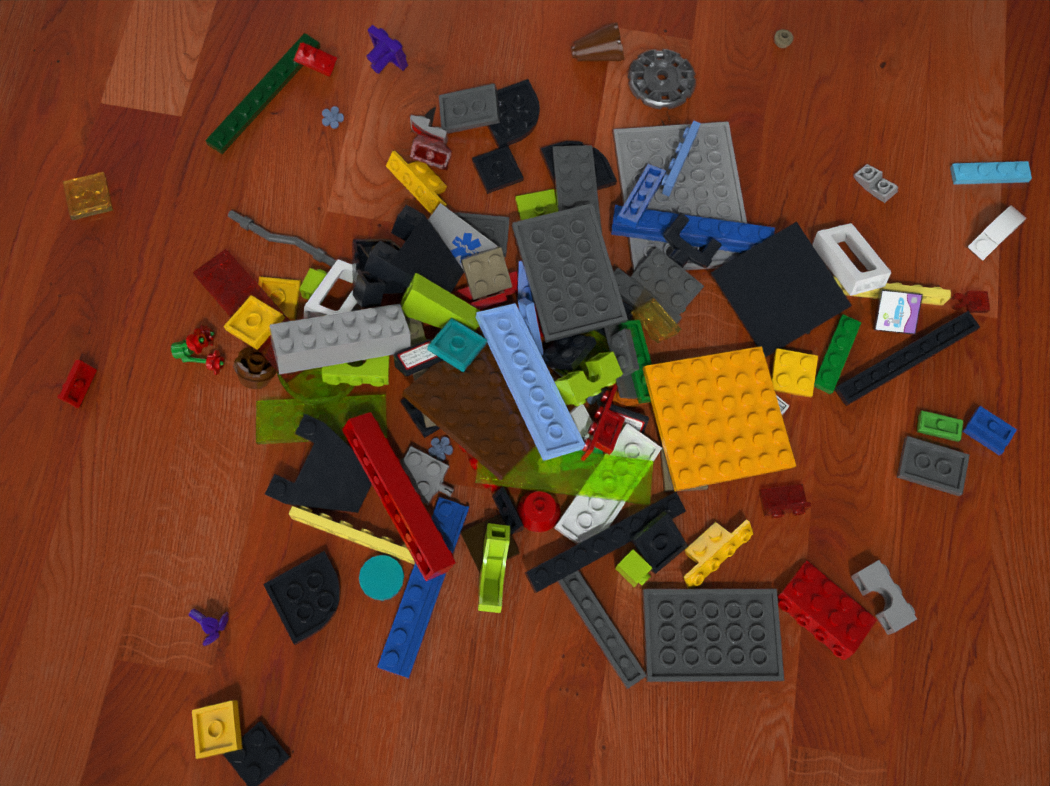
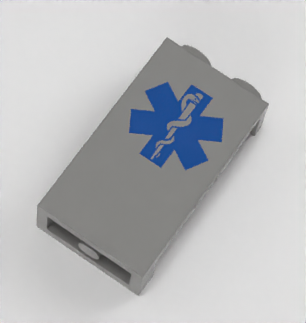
(458, 235)

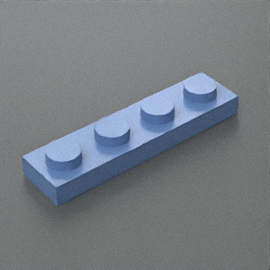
(677, 164)

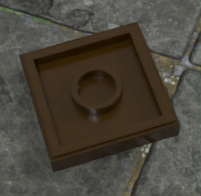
(475, 537)

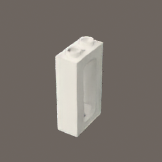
(842, 267)
(339, 270)

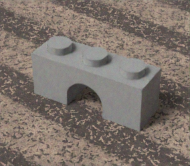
(896, 611)

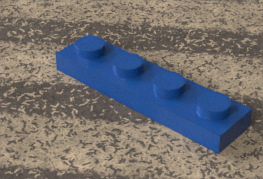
(641, 196)

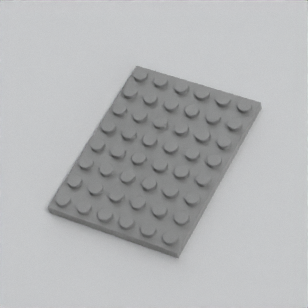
(704, 187)

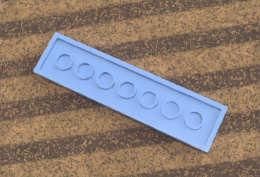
(530, 382)

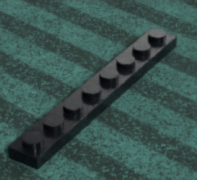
(906, 358)
(600, 544)

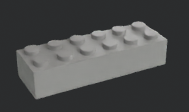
(339, 338)

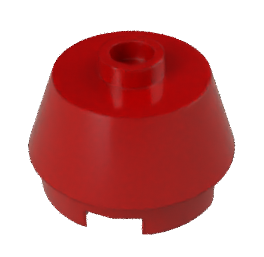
(539, 511)

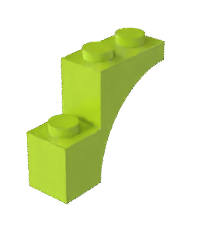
(493, 568)

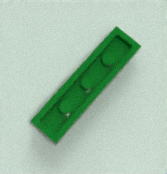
(836, 354)
(642, 357)

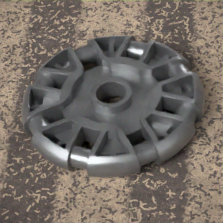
(657, 87)

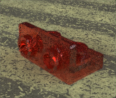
(784, 500)

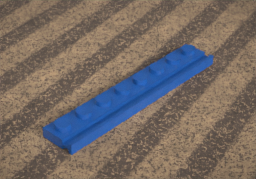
(698, 231)
(420, 597)

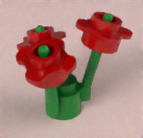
(195, 343)

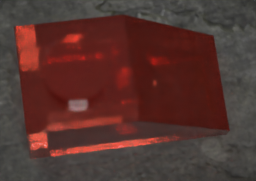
(431, 151)

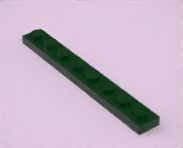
(258, 98)

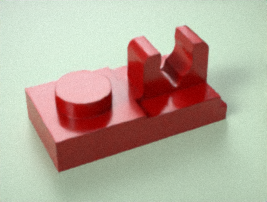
(315, 59)
(77, 383)

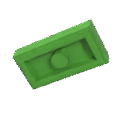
(940, 426)

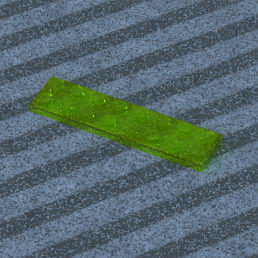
(596, 477)

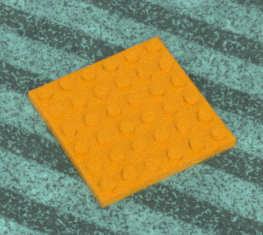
(718, 418)

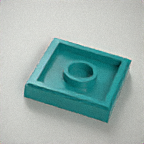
(457, 344)

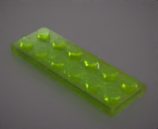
(280, 418)

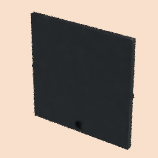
(780, 289)

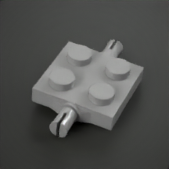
(425, 474)

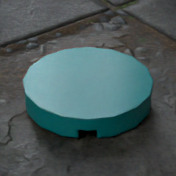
(381, 577)

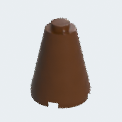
(600, 45)

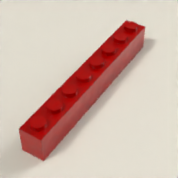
(398, 496)

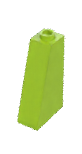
(435, 305)

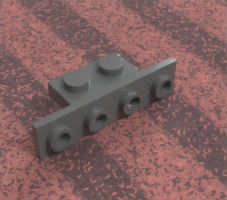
(623, 347)

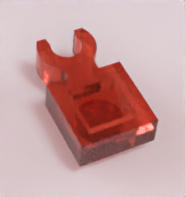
(973, 301)

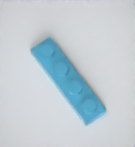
(990, 172)

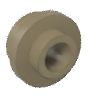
(783, 38)

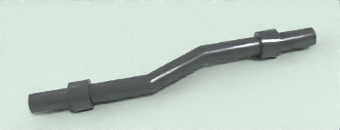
(248, 224)

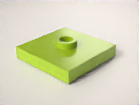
(536, 204)

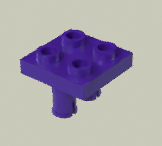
(385, 51)

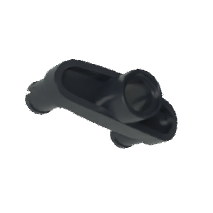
(684, 251)

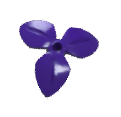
(210, 625)

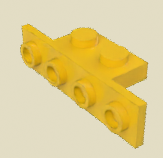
(418, 180)
(712, 549)

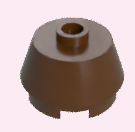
(253, 369)

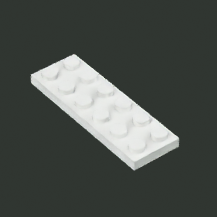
(592, 515)

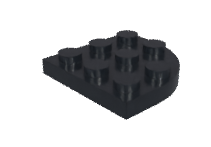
(517, 113)
(603, 170)
(306, 597)

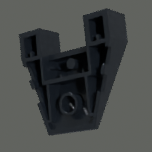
(420, 254)
(367, 288)
(329, 476)

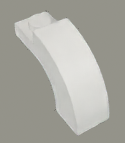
(996, 232)

